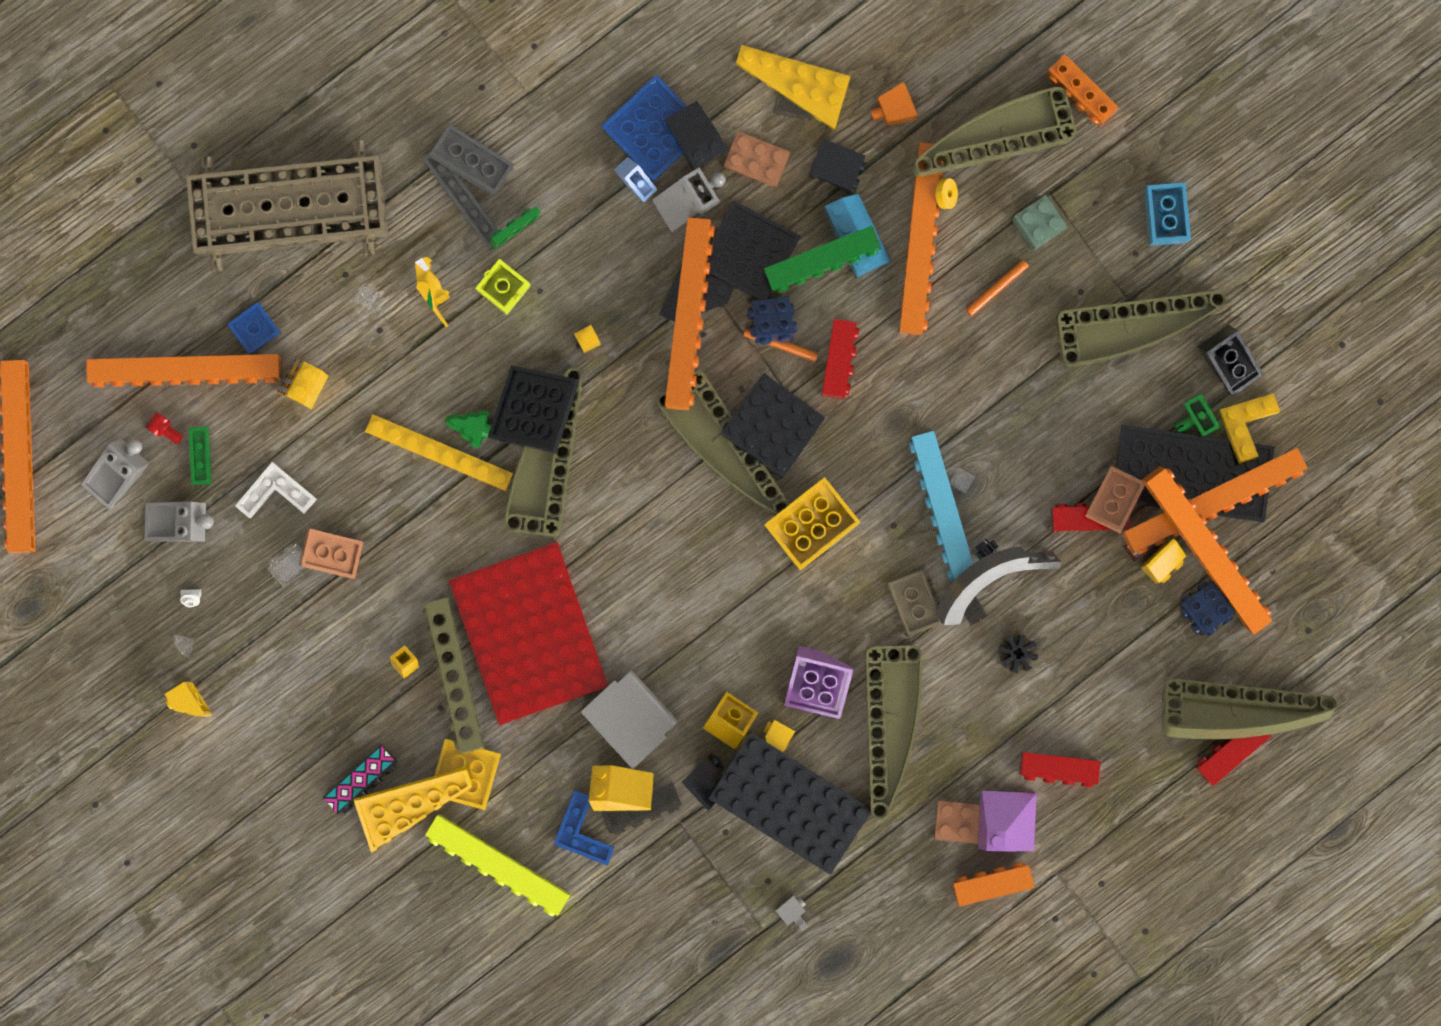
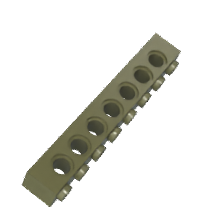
(475, 740)

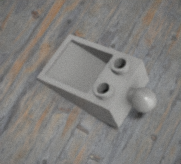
(687, 200)
(115, 471)
(176, 521)

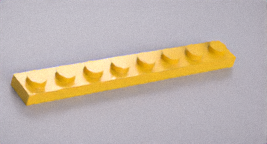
(439, 452)

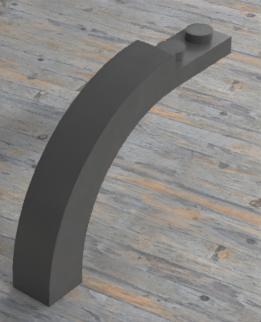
(983, 572)

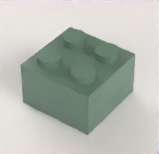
(1039, 223)

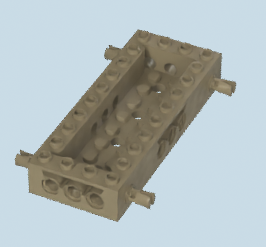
(287, 222)

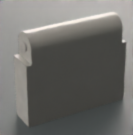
(630, 718)

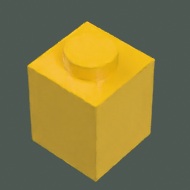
(587, 339)
(404, 662)

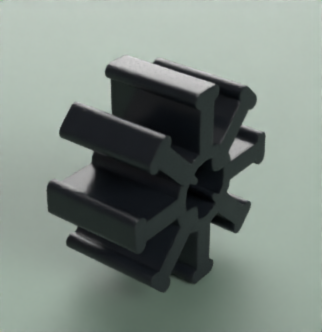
(1023, 650)

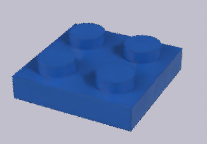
(254, 328)

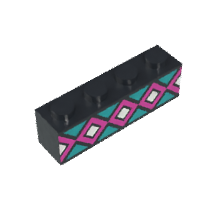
(362, 777)

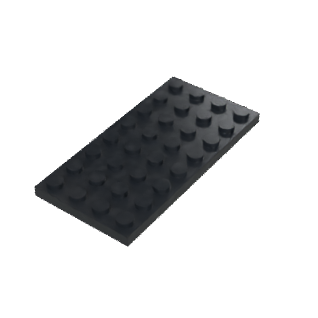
(1194, 460)
(789, 803)

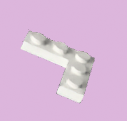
(270, 480)

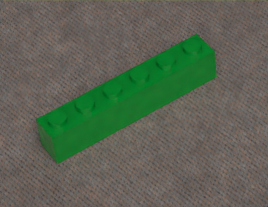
(823, 258)

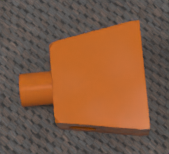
(895, 106)

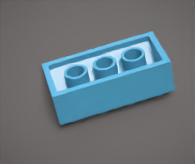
(850, 216)

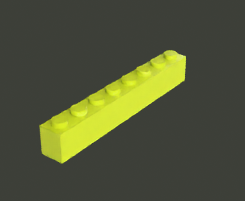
(498, 865)

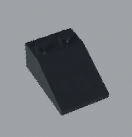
(695, 135)
(1230, 359)
(703, 778)

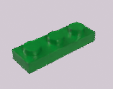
(514, 227)
(200, 456)

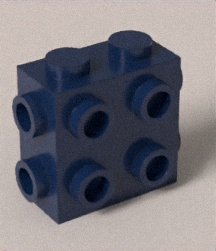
(772, 320)
(1206, 608)

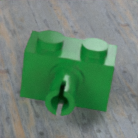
(1199, 415)

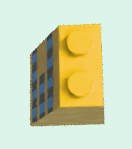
(303, 383)

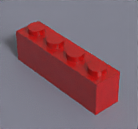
(839, 359)
(1074, 519)
(1227, 757)
(1059, 768)

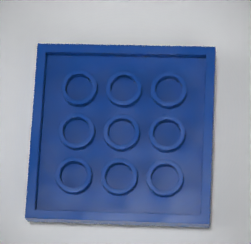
(642, 130)

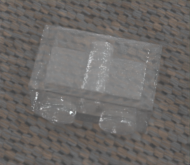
(287, 566)

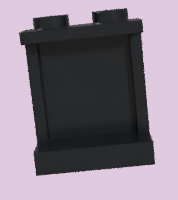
(838, 166)

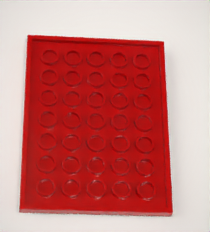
(528, 633)

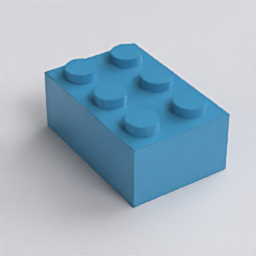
(1167, 214)

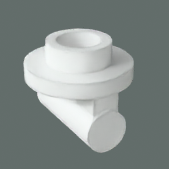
(190, 597)

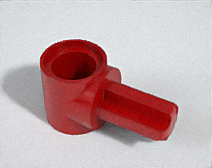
(161, 427)

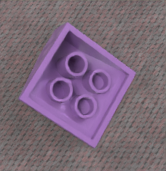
(818, 683)
(1007, 821)

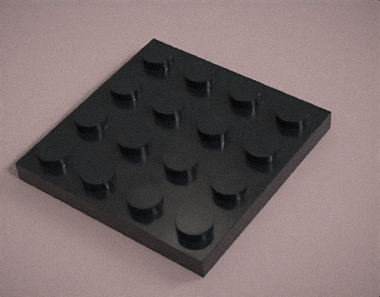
(747, 246)
(533, 409)
(772, 426)

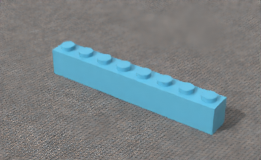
(942, 504)

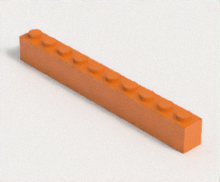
(920, 251)
(688, 314)
(184, 369)
(17, 457)
(1220, 498)
(1207, 550)

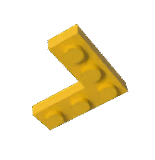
(1235, 420)

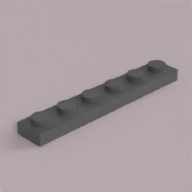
(463, 199)

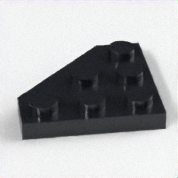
(716, 296)

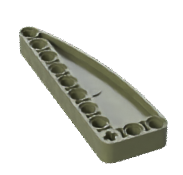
(1011, 122)
(1119, 336)
(702, 434)
(536, 477)
(899, 706)
(1237, 717)

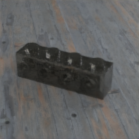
(663, 799)

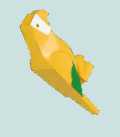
(430, 286)

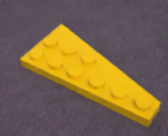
(808, 86)
(401, 807)

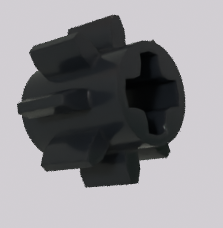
(986, 548)

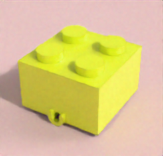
(503, 286)

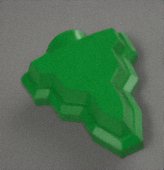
(471, 426)

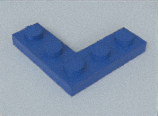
(570, 838)

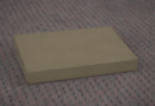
(914, 602)

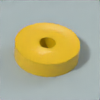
(946, 193)

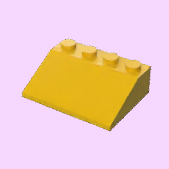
(812, 524)

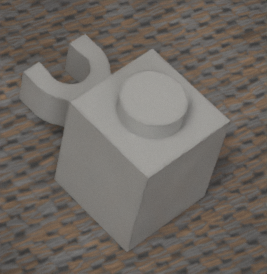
(792, 910)

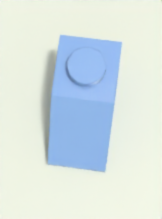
(635, 179)

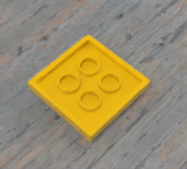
(481, 769)

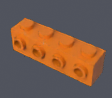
(1082, 90)
(992, 884)

